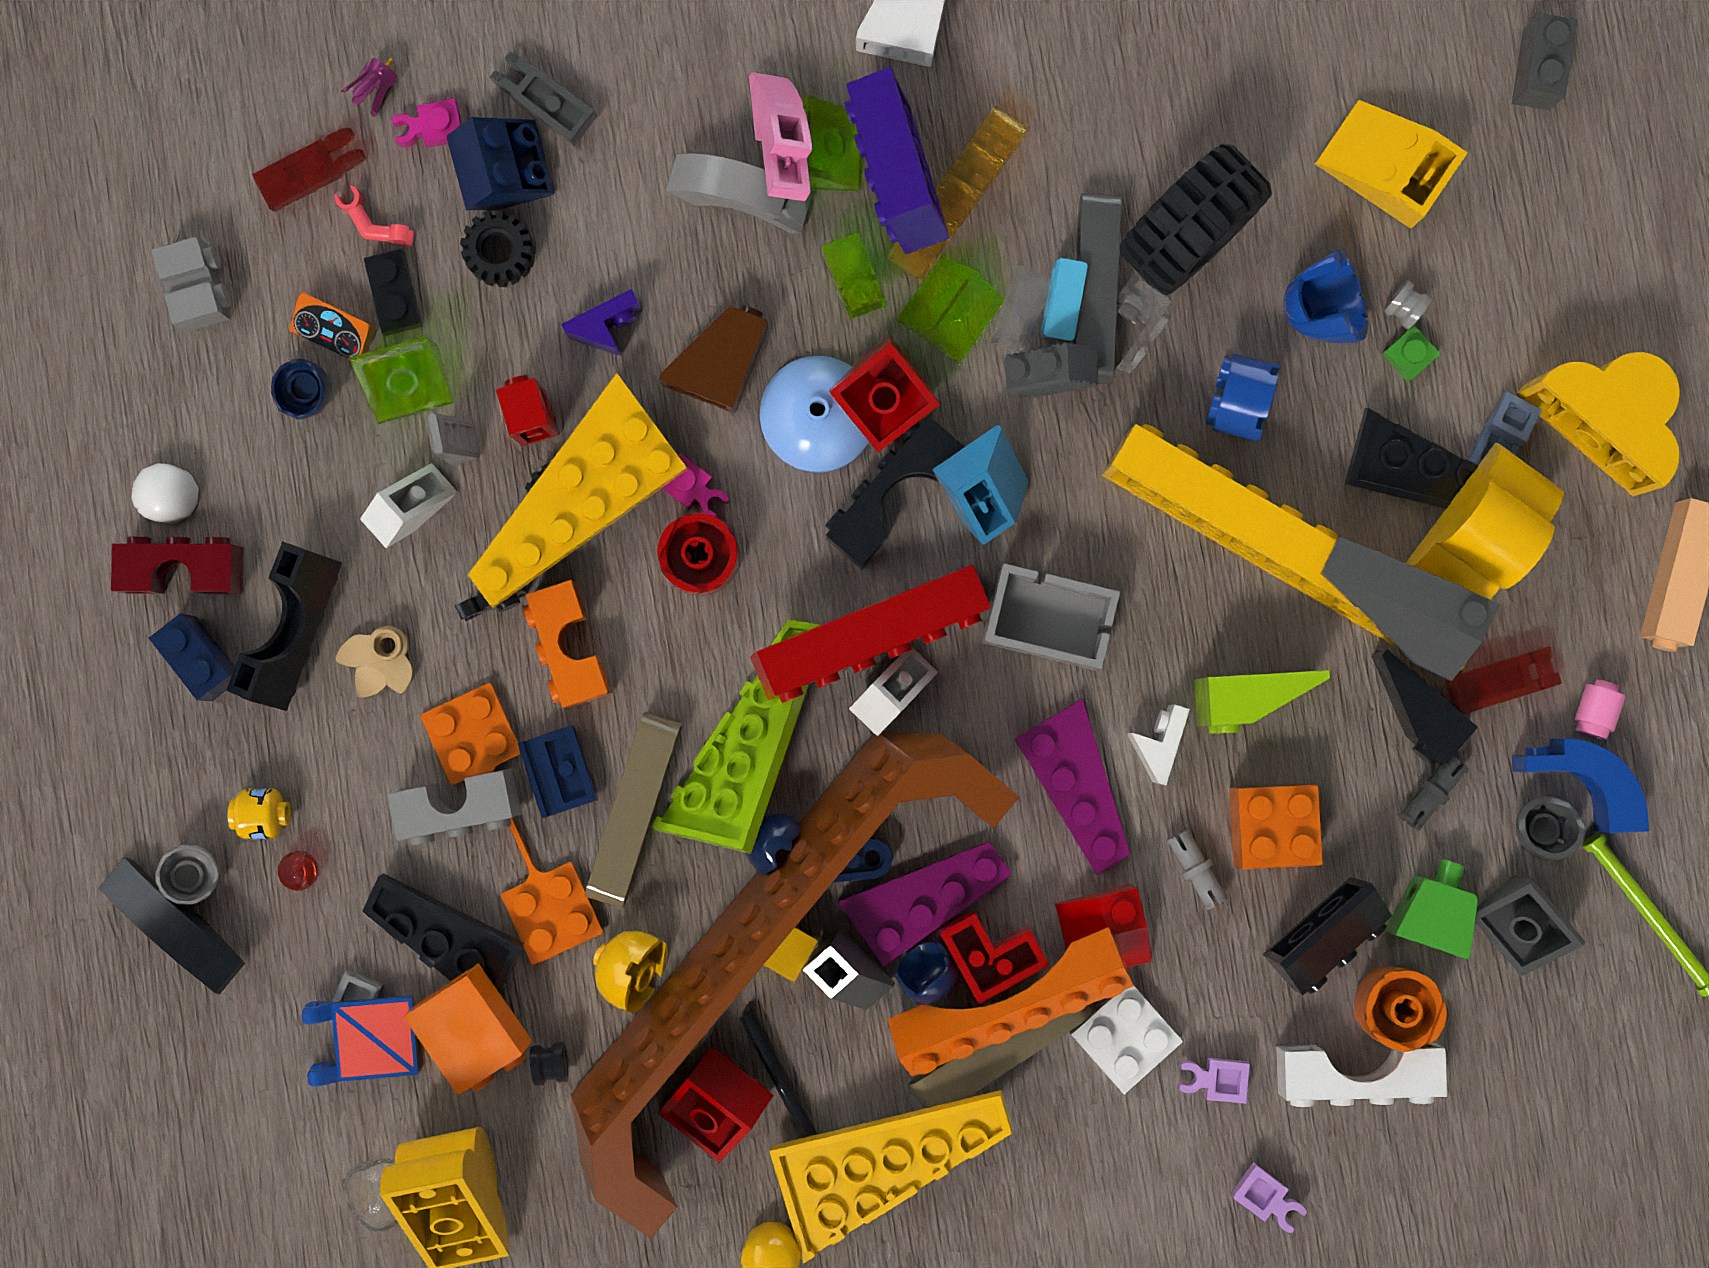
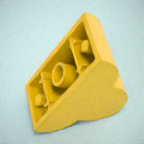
(1615, 416)
(1492, 526)
(448, 1198)

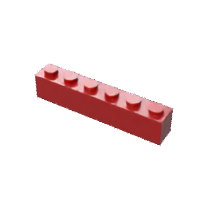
(869, 633)

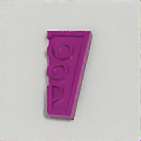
(1073, 776)
(915, 904)

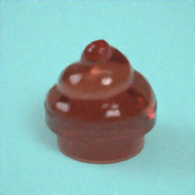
(298, 870)

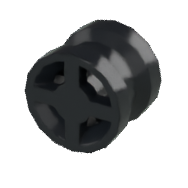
(549, 1063)

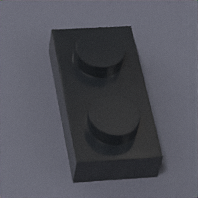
(393, 292)

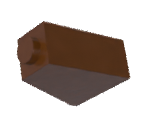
(720, 359)

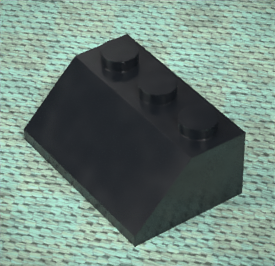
(1329, 935)

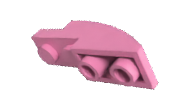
(784, 135)

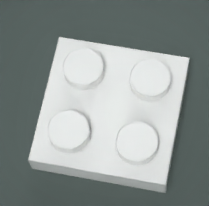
(1126, 1038)

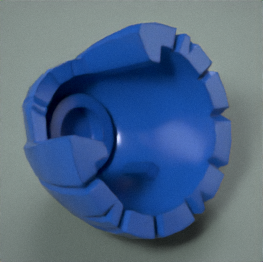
(1328, 301)

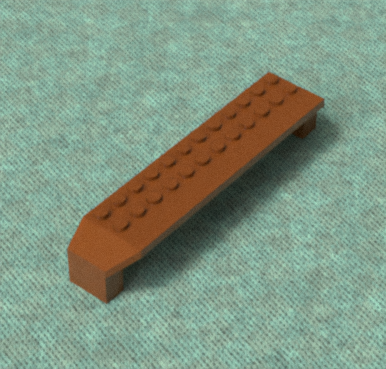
(879, 777)

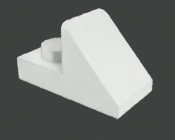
(1160, 754)

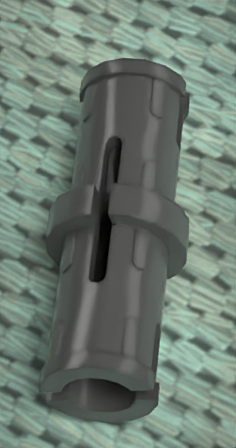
(1433, 793)

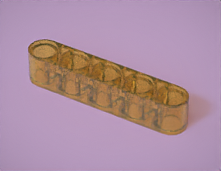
(966, 184)

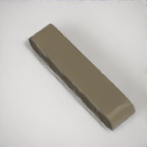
(633, 810)
(966, 1076)

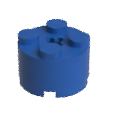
(1245, 397)

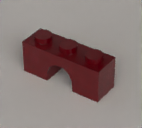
(142, 566)

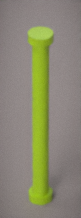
(1597, 845)

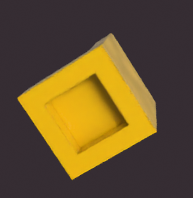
(792, 954)

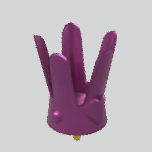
(372, 75)

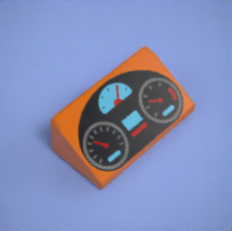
(330, 327)

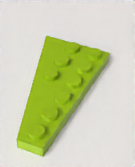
(736, 768)

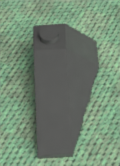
(1421, 613)

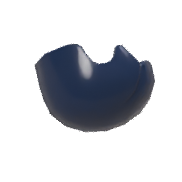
(301, 388)
(775, 833)
(927, 972)

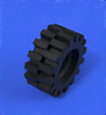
(492, 226)

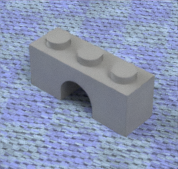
(421, 813)

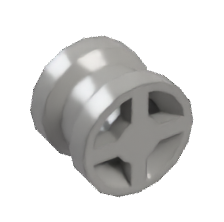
(1407, 304)

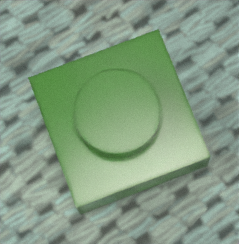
(1411, 353)

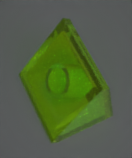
(834, 154)
(951, 308)
(403, 379)

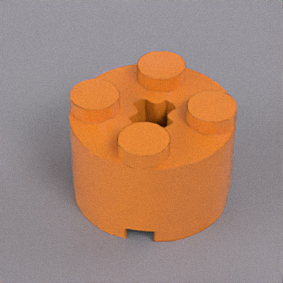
(1406, 1030)

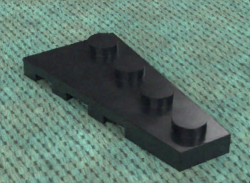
(1405, 464)
(441, 933)

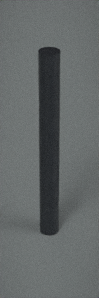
(778, 1074)

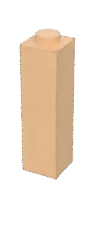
(1680, 579)

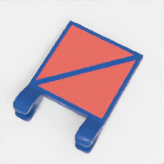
(368, 1039)

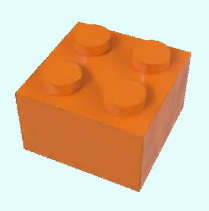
(1275, 826)

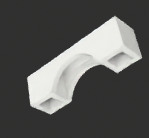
(1308, 1076)

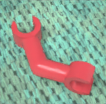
(394, 233)

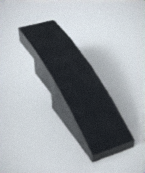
(172, 926)

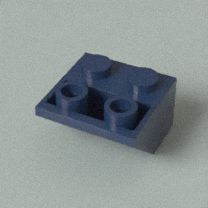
(499, 163)

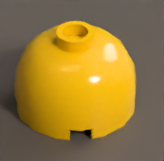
(627, 968)

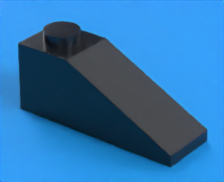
(1424, 714)

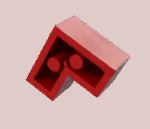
(991, 966)

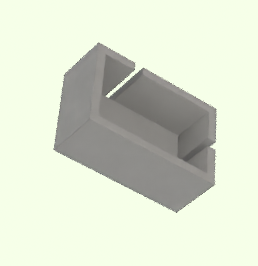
(1050, 618)

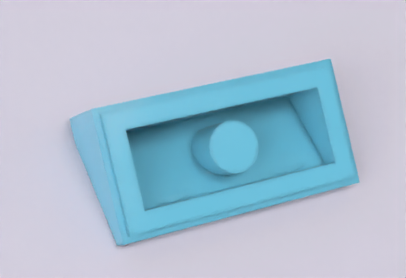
(1063, 300)

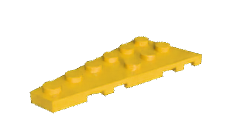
(866, 1169)

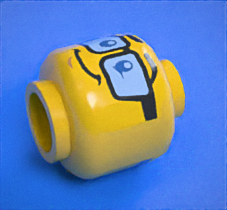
(258, 813)

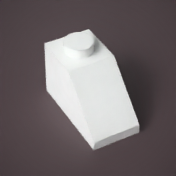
(407, 505)
(893, 691)

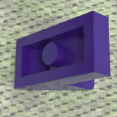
(593, 325)

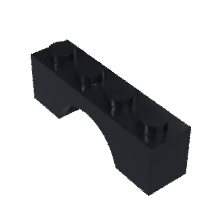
(859, 529)
(273, 670)

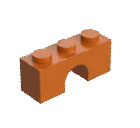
(553, 613)

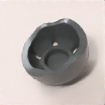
(1543, 829)

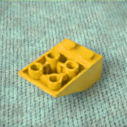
(1391, 161)

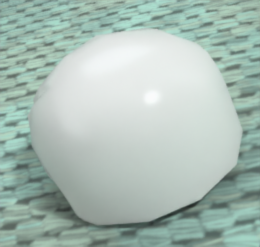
(165, 493)

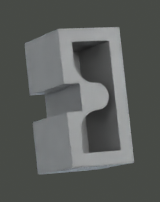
(192, 284)

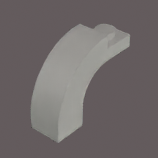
(734, 185)

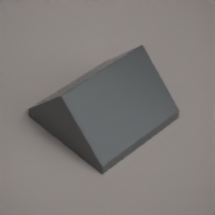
(1526, 925)

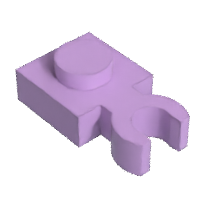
(1222, 1079)
(1264, 1196)

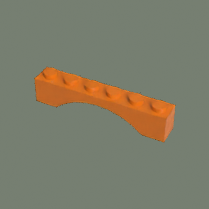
(1083, 975)

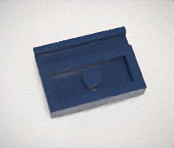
(558, 771)

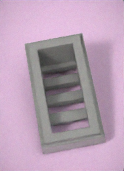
(453, 438)

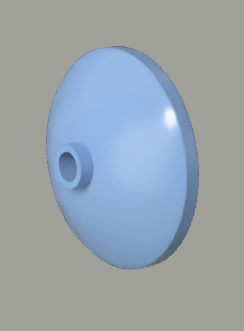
(795, 434)

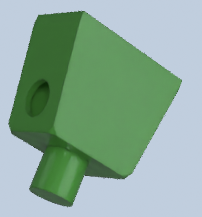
(1437, 912)

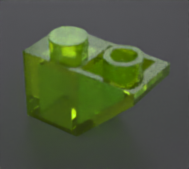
(853, 276)

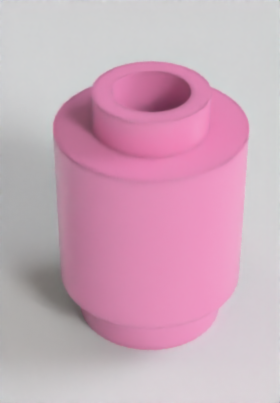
(1599, 709)

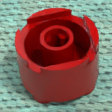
(691, 533)

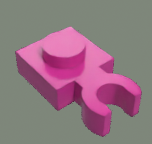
(432, 125)
(692, 487)

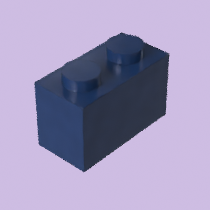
(194, 656)

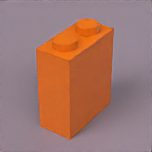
(469, 1030)

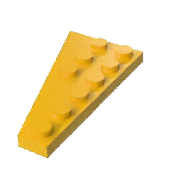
(594, 479)

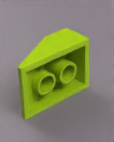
(1244, 699)

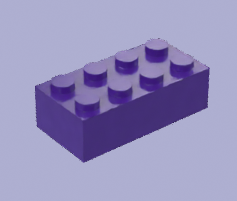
(895, 161)

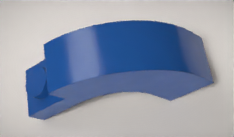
(1614, 789)

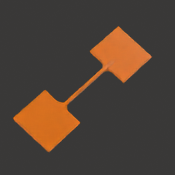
(550, 906)

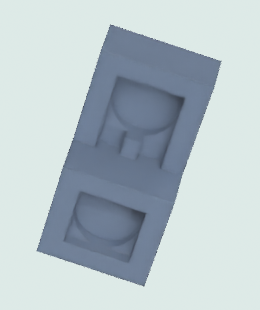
(1507, 425)

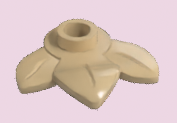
(373, 665)

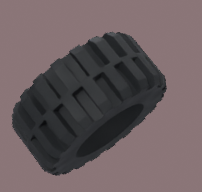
(1195, 218)

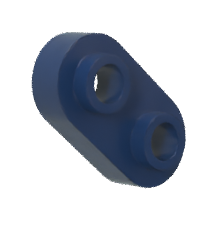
(858, 868)

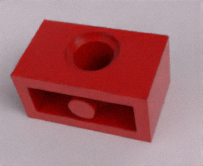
(527, 410)

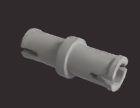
(1197, 869)

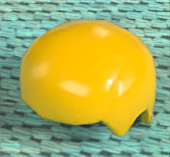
(771, 1247)

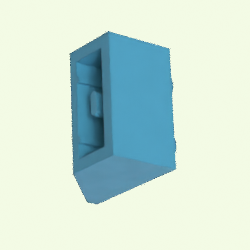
(985, 484)

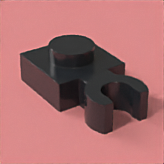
(477, 605)

